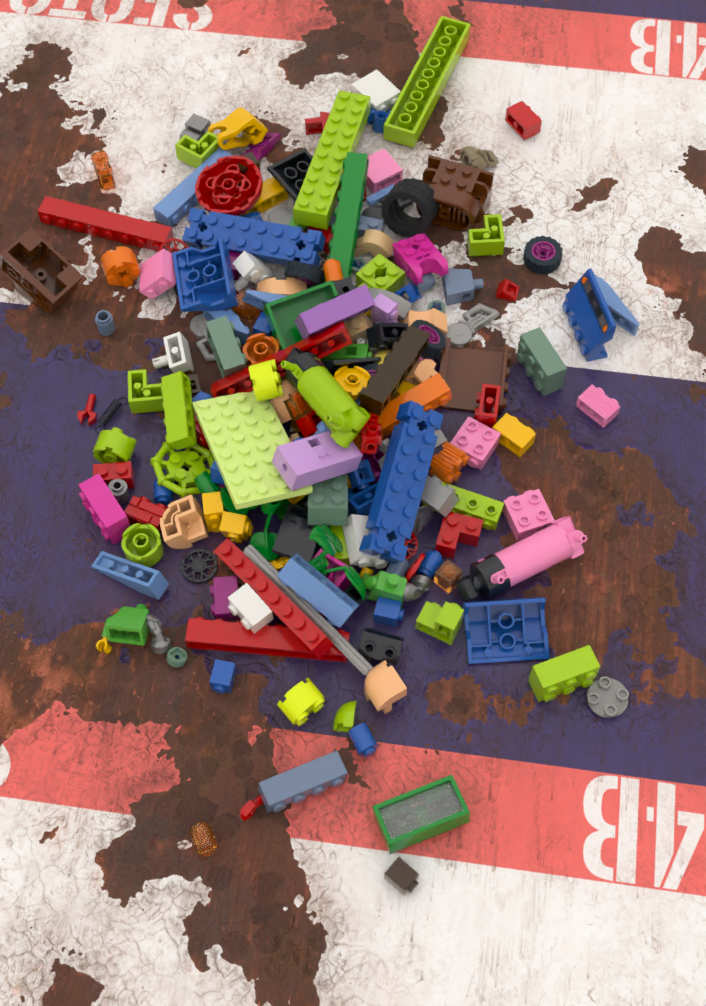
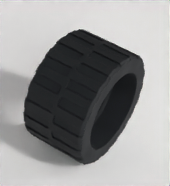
(397, 219)

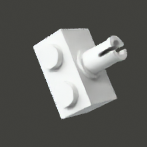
(251, 269)
(177, 354)
(250, 608)

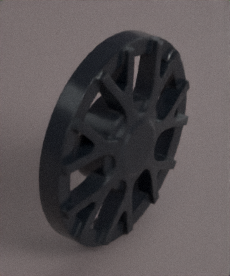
(199, 566)

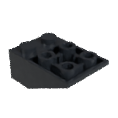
(294, 534)

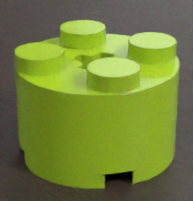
(113, 446)
(142, 544)

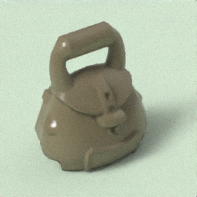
(477, 157)

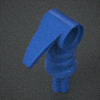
(378, 119)

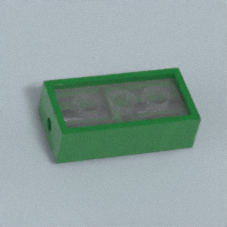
(421, 814)

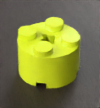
(266, 380)
(301, 702)

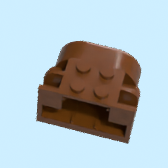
(461, 192)
(39, 271)

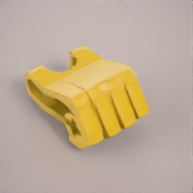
(237, 122)

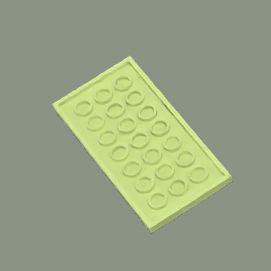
(243, 443)

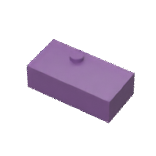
(334, 311)

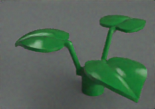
(261, 541)
(331, 543)

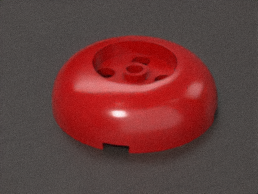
(218, 186)

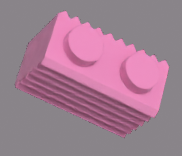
(598, 405)

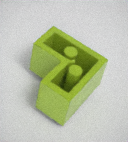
(196, 152)
(487, 240)
(142, 395)
(440, 622)

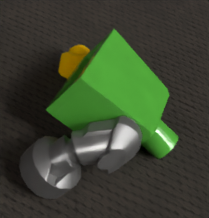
(394, 586)
(132, 627)

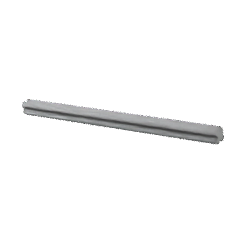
(335, 637)

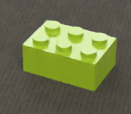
(564, 674)

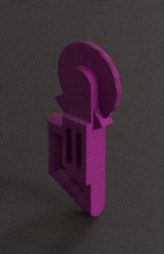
(262, 148)

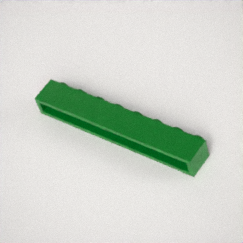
(348, 211)

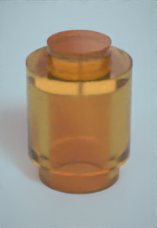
(203, 839)

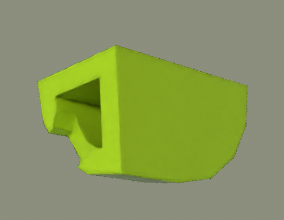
(345, 717)

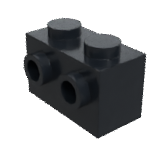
(384, 335)
(381, 643)

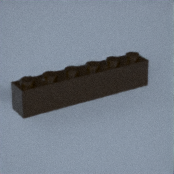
(393, 370)

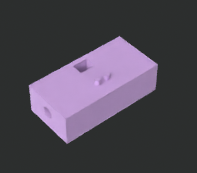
(314, 460)

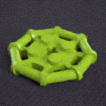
(174, 467)

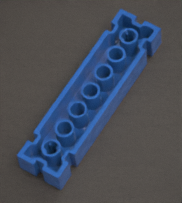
(260, 238)
(401, 482)

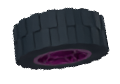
(542, 255)
(305, 272)
(436, 341)

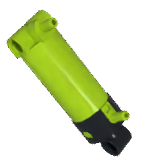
(325, 396)

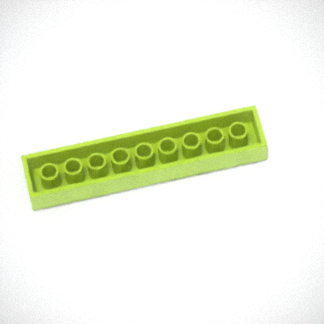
(426, 82)
(340, 135)

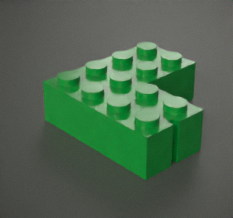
(284, 312)

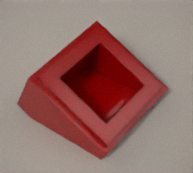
(507, 290)

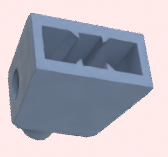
(460, 286)

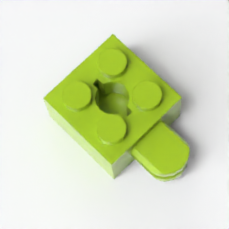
(387, 275)

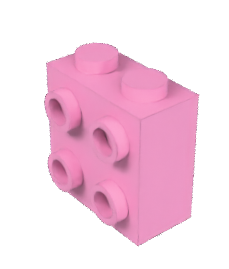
(382, 171)
(157, 274)
(477, 441)
(527, 514)

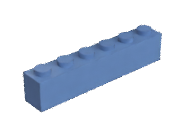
(183, 197)

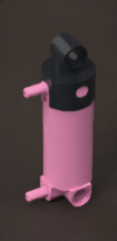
(522, 560)

